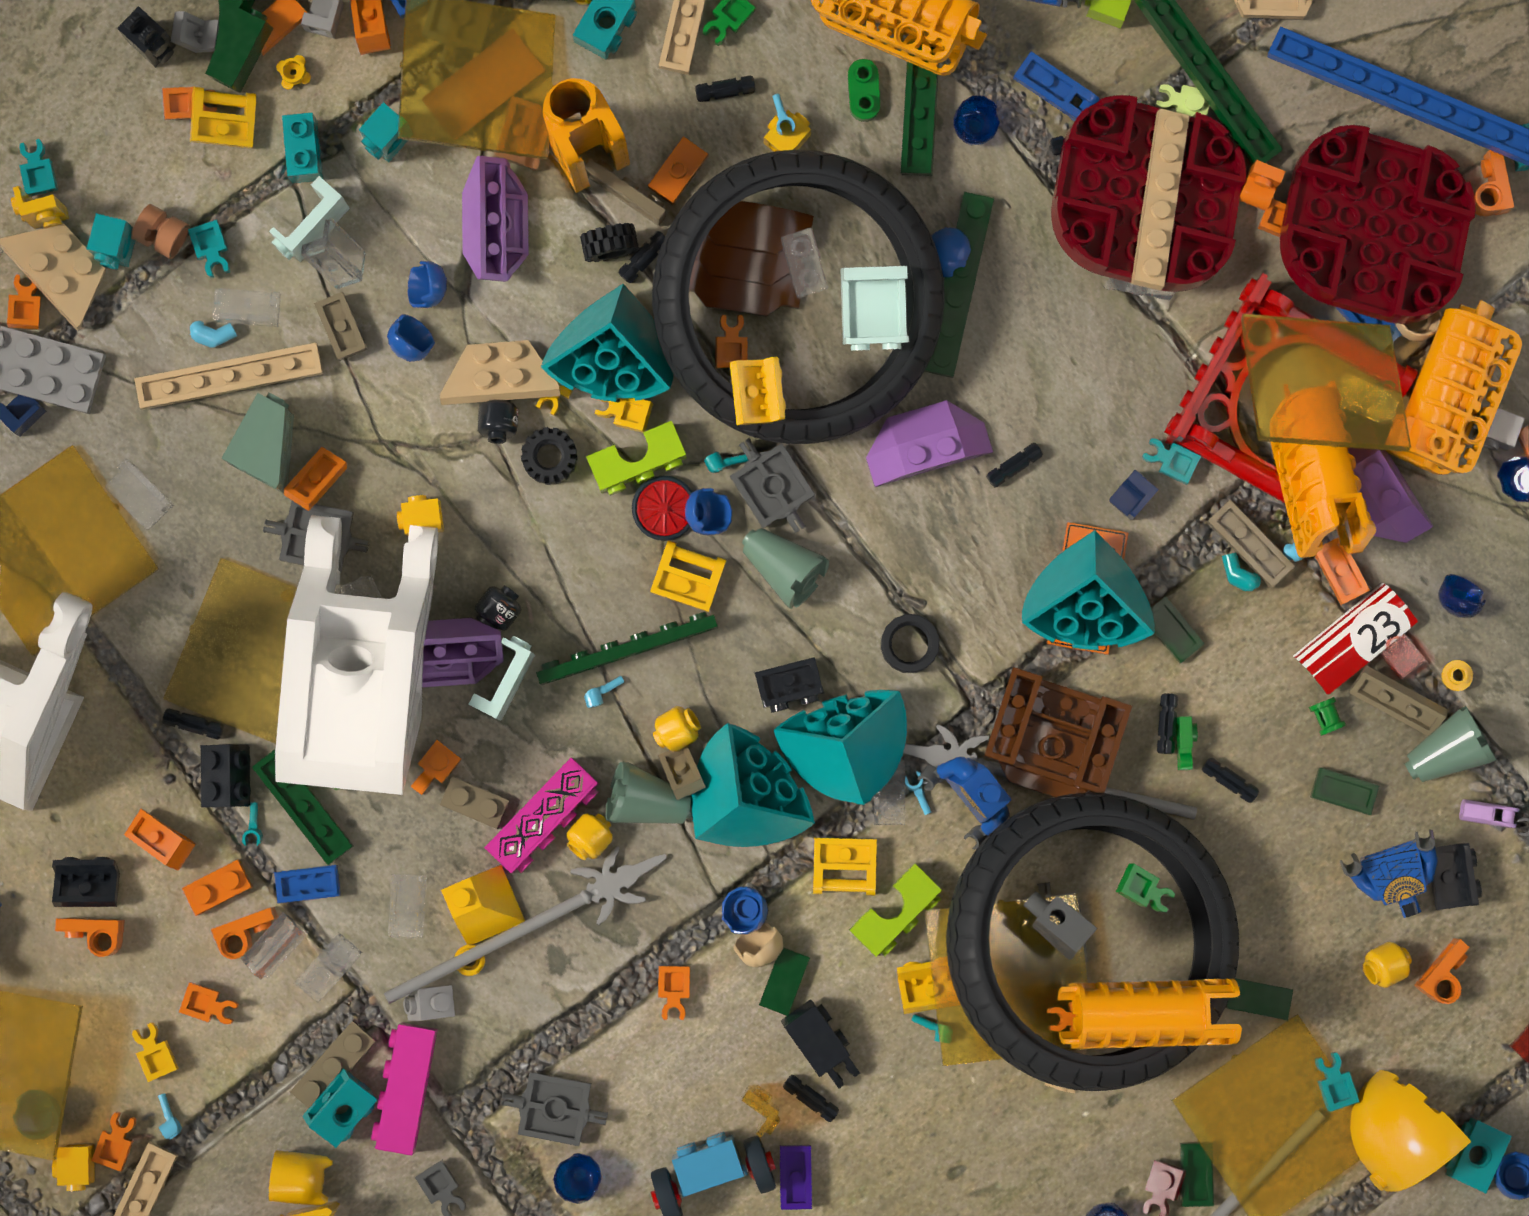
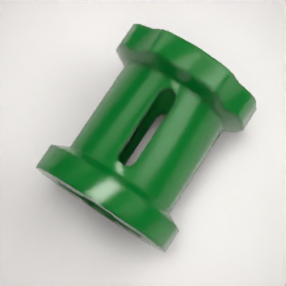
(1327, 716)

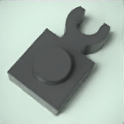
(438, 1185)

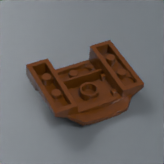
(745, 262)
(1056, 736)

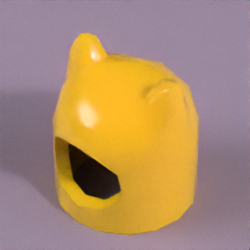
(298, 1178)

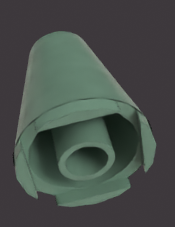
(785, 565)
(1450, 749)
(644, 798)

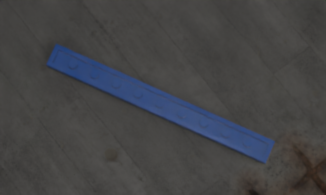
(1401, 94)

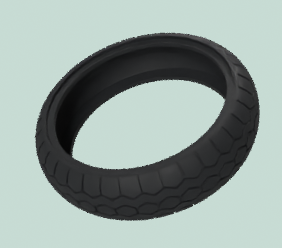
(887, 208)
(969, 928)

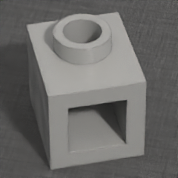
(1503, 430)

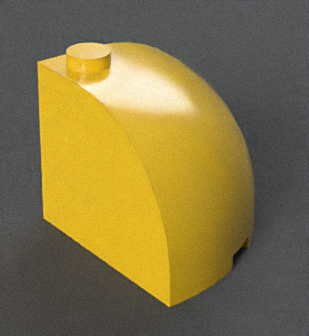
(1400, 1134)

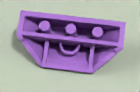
(494, 220)
(925, 442)
(1388, 496)
(459, 652)

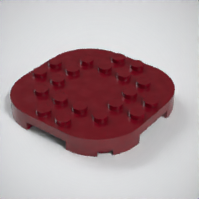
(1104, 185)
(1376, 225)

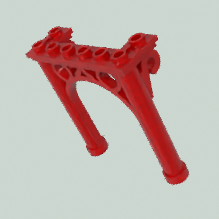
(1201, 437)

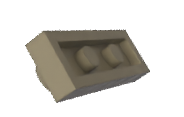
(626, 191)
(1250, 544)
(1398, 701)
(342, 1053)

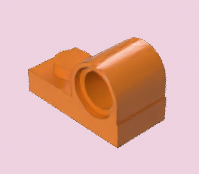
(370, 26)
(1261, 185)
(1497, 187)
(160, 840)
(258, 921)
(94, 927)
(1451, 957)

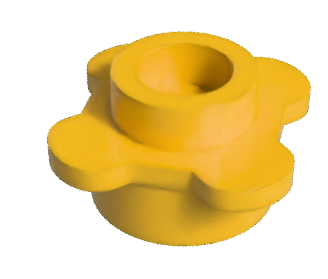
(285, 68)

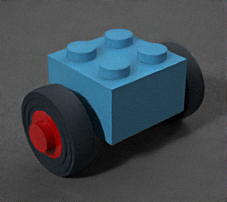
(710, 1166)

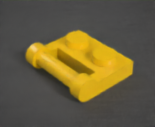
(222, 127)
(685, 586)
(845, 855)

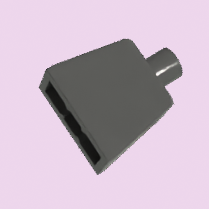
(1073, 927)

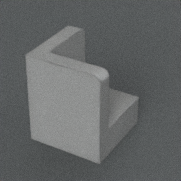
(323, 17)

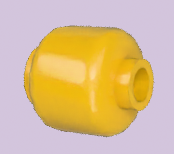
(676, 728)
(589, 836)
(1387, 964)

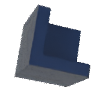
(21, 414)
(1133, 495)

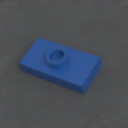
(307, 884)

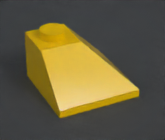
(483, 905)

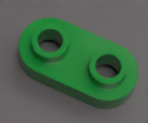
(863, 89)

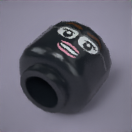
(497, 420)
(498, 608)

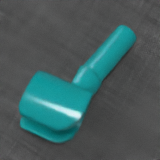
(715, 462)
(253, 825)
(928, 1024)

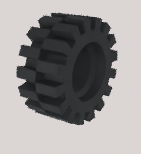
(609, 242)
(536, 442)

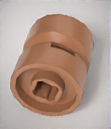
(158, 230)

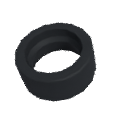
(910, 620)

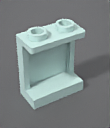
(312, 226)
(874, 306)
(510, 682)

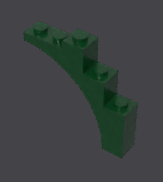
(237, 43)

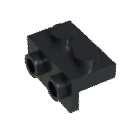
(788, 684)
(225, 775)
(1455, 878)
(85, 882)

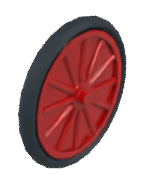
(660, 508)

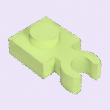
(1186, 102)

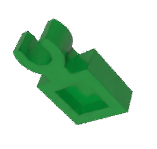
(730, 15)
(1185, 736)
(1141, 888)

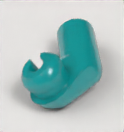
(1239, 577)

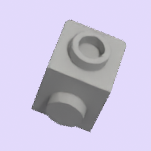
(194, 32)
(429, 1003)

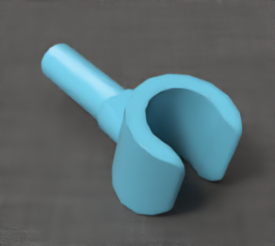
(782, 116)
(593, 696)
(919, 793)
(172, 1126)

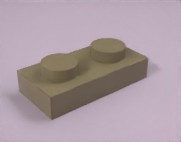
(340, 326)
(681, 772)
(474, 802)

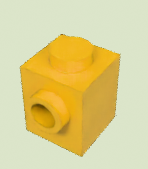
(789, 139)
(420, 512)
(74, 1166)

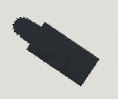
(147, 37)
(818, 1041)

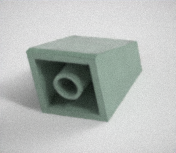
(264, 442)

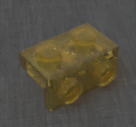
(760, 1101)

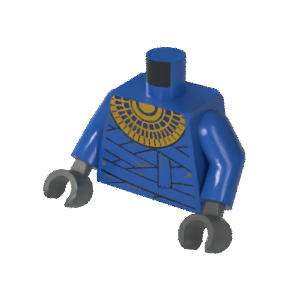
(976, 789)
(1396, 873)

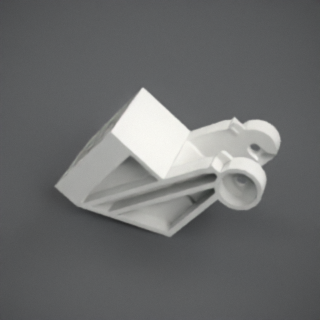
(353, 670)
(38, 706)

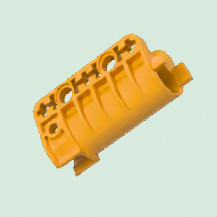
(935, 23)
(574, 138)
(1453, 389)
(1322, 497)
(1148, 1014)

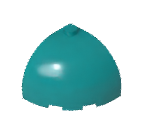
(611, 351)
(1088, 599)
(848, 744)
(746, 793)

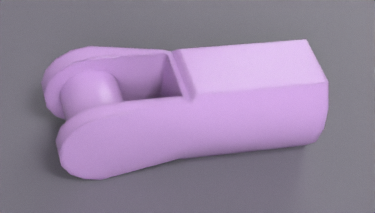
(1484, 813)

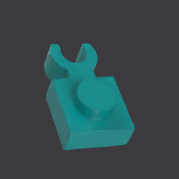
(37, 174)
(209, 243)
(1176, 462)
(1337, 1087)

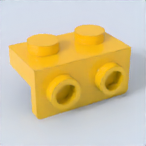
(39, 212)
(757, 391)
(916, 987)

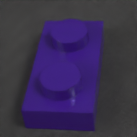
(795, 1177)

